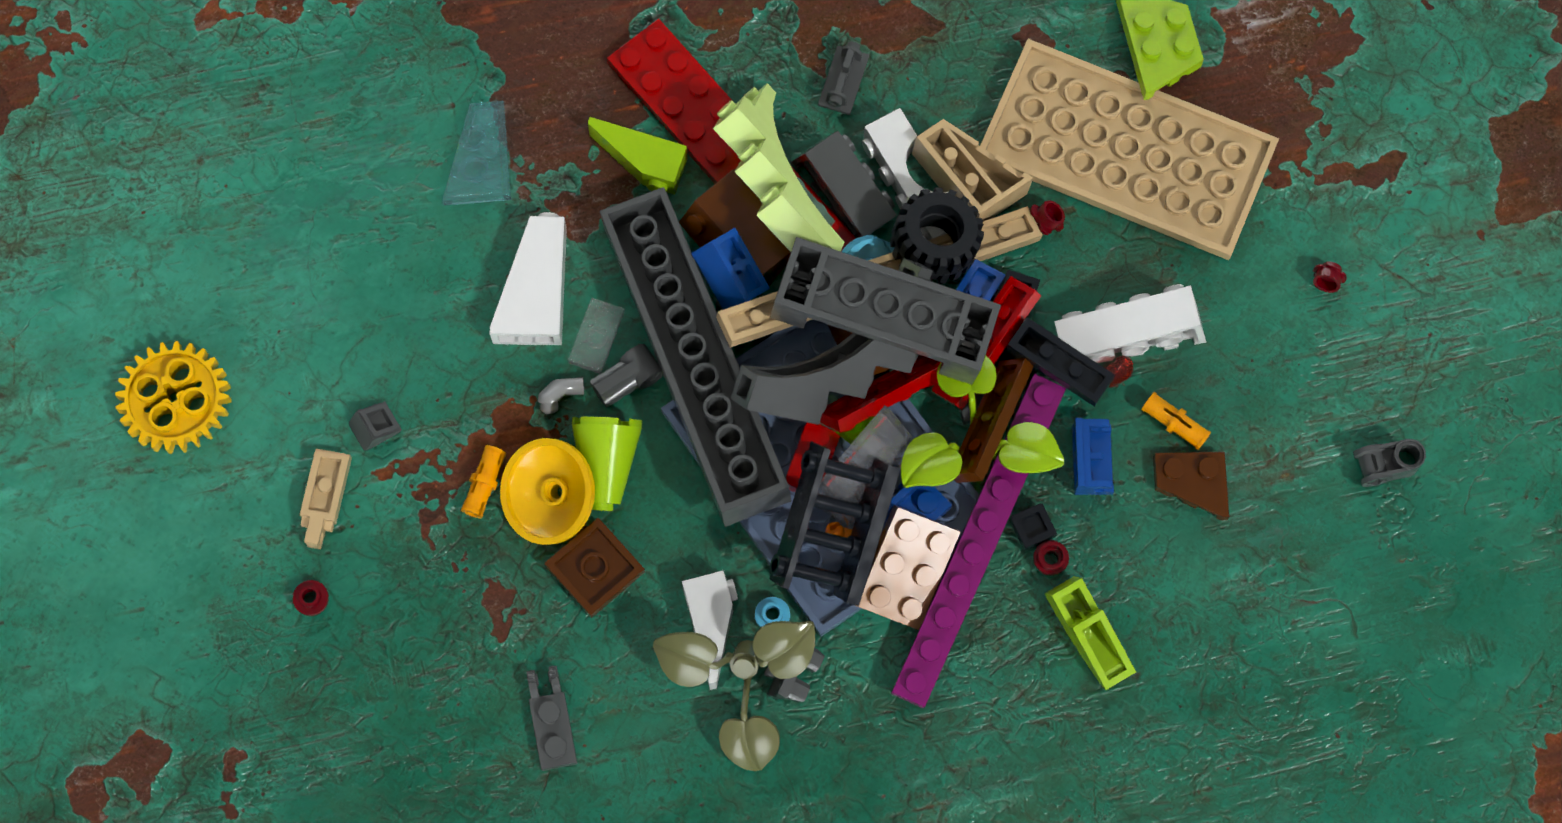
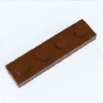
(992, 419)

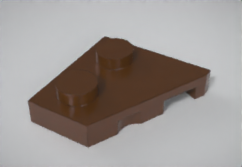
(1195, 479)

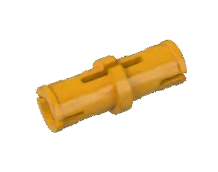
(1176, 420)
(483, 481)

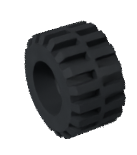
(951, 216)

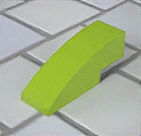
(1090, 632)

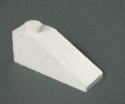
(711, 611)

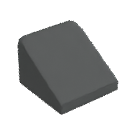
(374, 425)

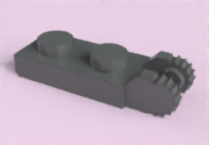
(551, 723)

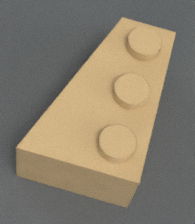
(963, 166)

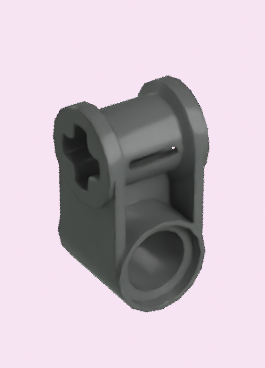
(1382, 462)

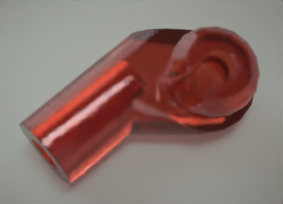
(1122, 369)

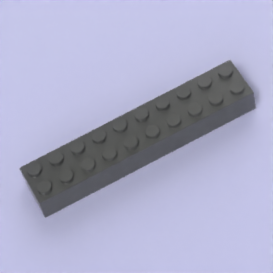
(694, 356)

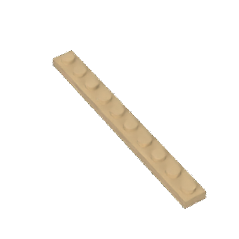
(1001, 235)

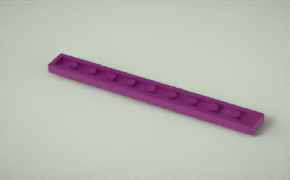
(971, 556)

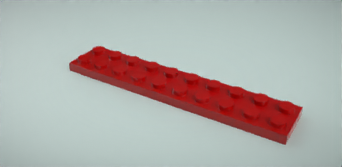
(685, 101)

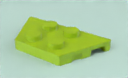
(1160, 42)

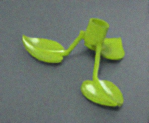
(935, 463)

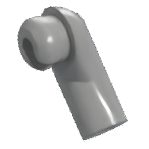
(556, 390)

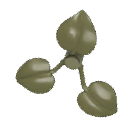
(779, 644)

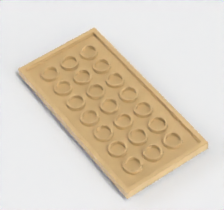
(1129, 155)

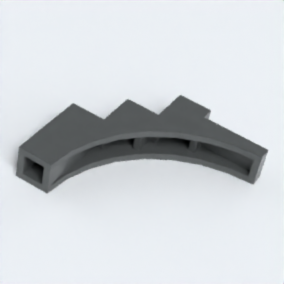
(803, 388)

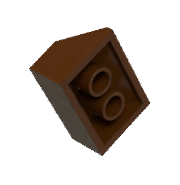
(731, 206)

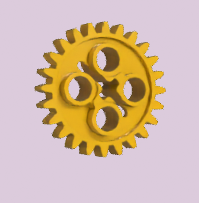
(185, 424)

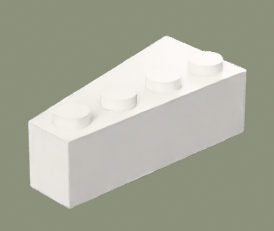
(1134, 325)

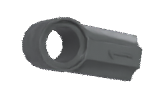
(635, 370)

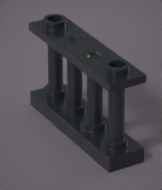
(858, 547)

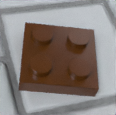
(594, 567)

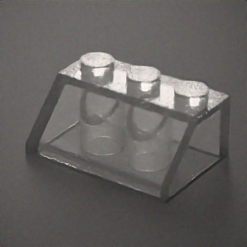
(881, 439)

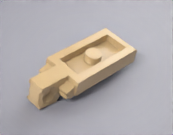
(323, 495)

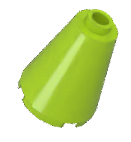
(609, 450)

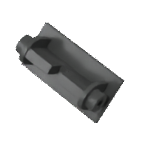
(844, 78)

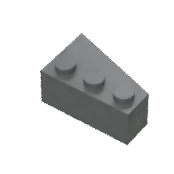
(847, 184)

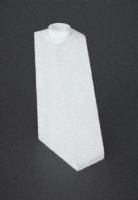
(534, 291)

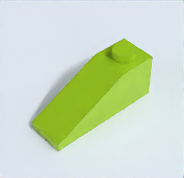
(648, 158)

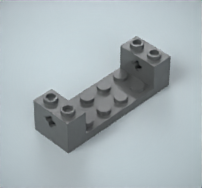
(886, 307)

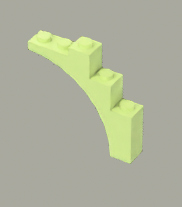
(765, 169)

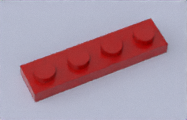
(1016, 303)
(886, 390)

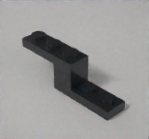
(1058, 361)

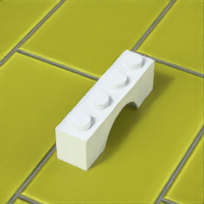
(891, 143)

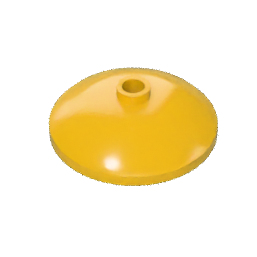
(531, 491)

